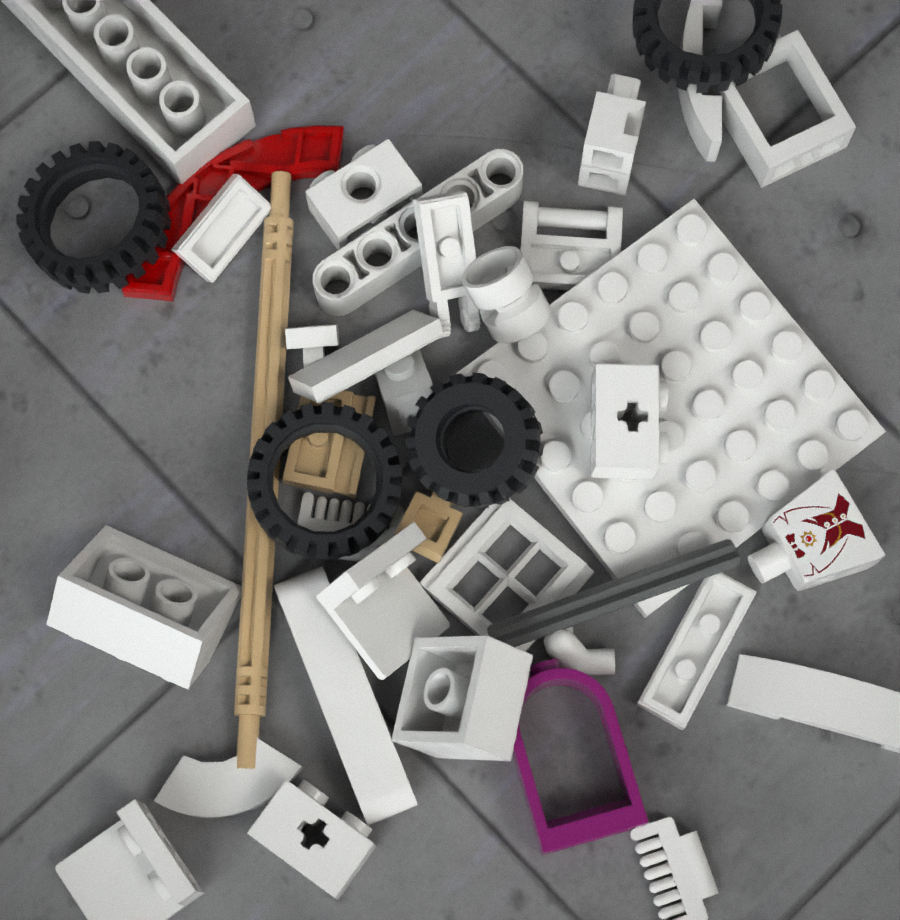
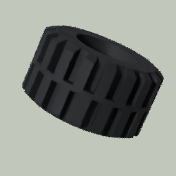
(439, 414)

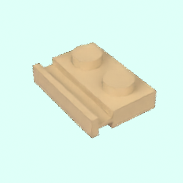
(327, 459)

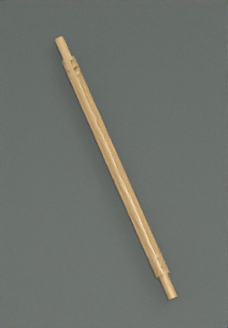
(267, 408)

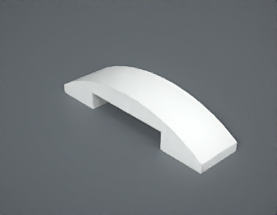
(701, 111)
(817, 699)

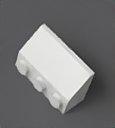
(143, 606)

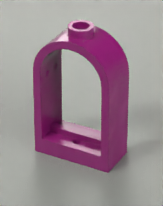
(598, 821)

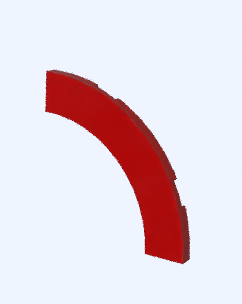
(296, 150)

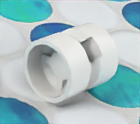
(504, 293)

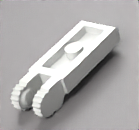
(445, 253)

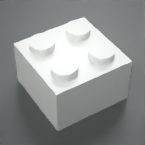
(462, 698)

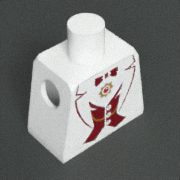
(816, 538)

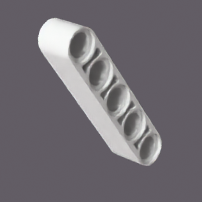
(392, 238)
(346, 700)

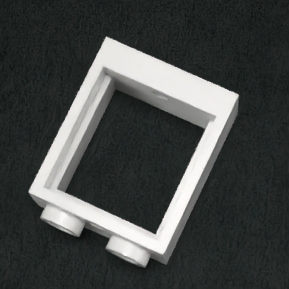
(804, 148)

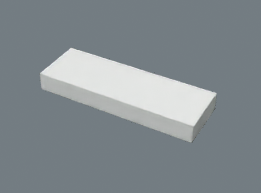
(366, 356)
(696, 649)

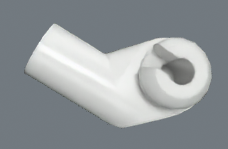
(574, 655)

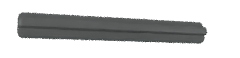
(616, 594)

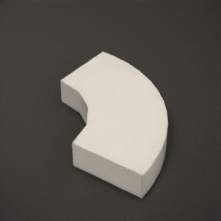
(222, 788)

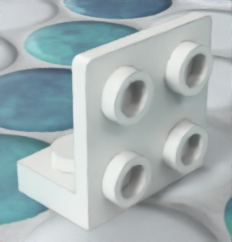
(384, 605)
(129, 871)

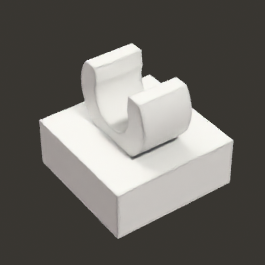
(312, 340)

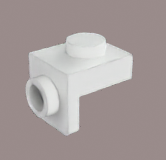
(401, 388)

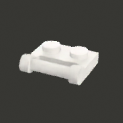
(567, 260)

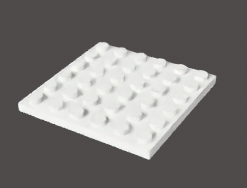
(748, 398)

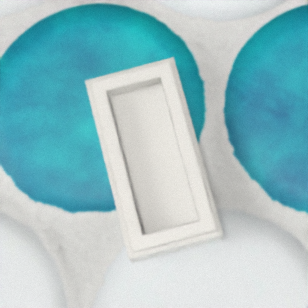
(222, 228)

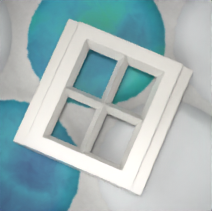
(472, 548)

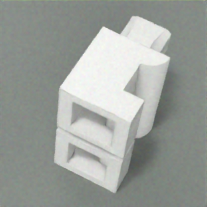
(612, 136)

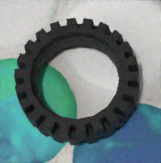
(700, 69)
(72, 173)
(324, 419)

